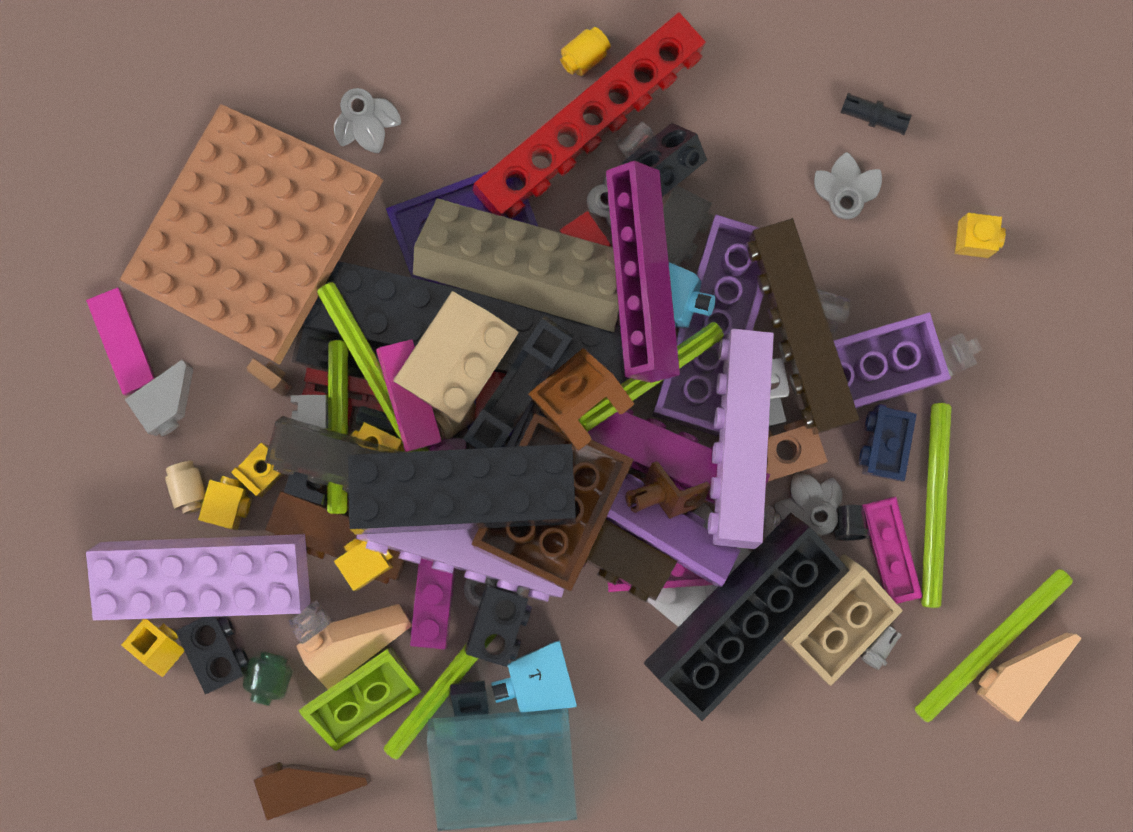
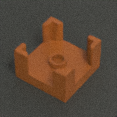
(574, 391)

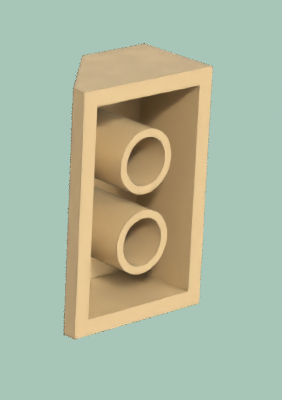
(456, 356)
(843, 623)

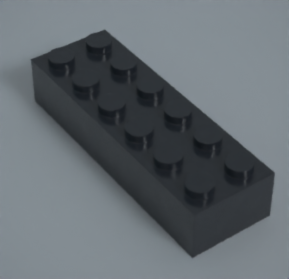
(461, 489)
(746, 616)

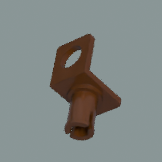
(662, 491)

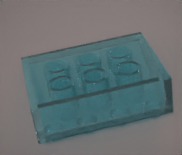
(501, 769)

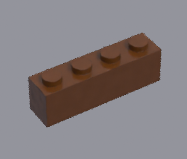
(323, 531)

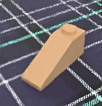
(351, 642)
(1020, 680)

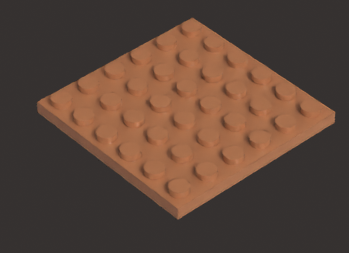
(251, 232)

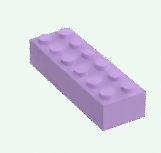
(198, 577)

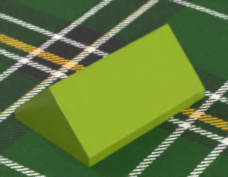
(361, 699)

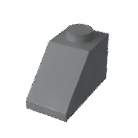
(163, 400)

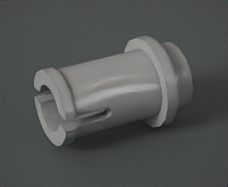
(880, 648)

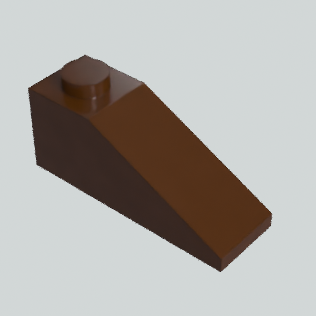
(299, 786)

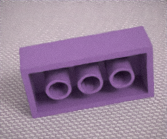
(892, 360)

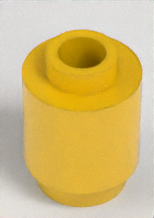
(585, 51)

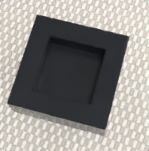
(469, 698)

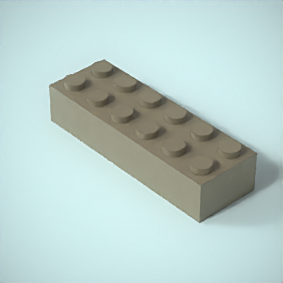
(518, 264)

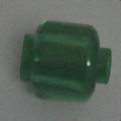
(267, 678)

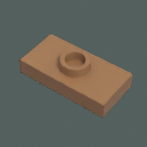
(270, 376)

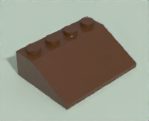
(561, 551)

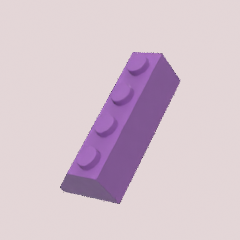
(677, 537)

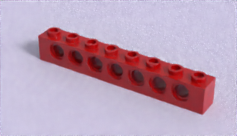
(674, 36)

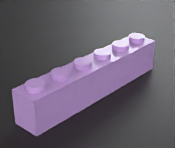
(742, 439)
(454, 550)

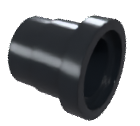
(851, 523)

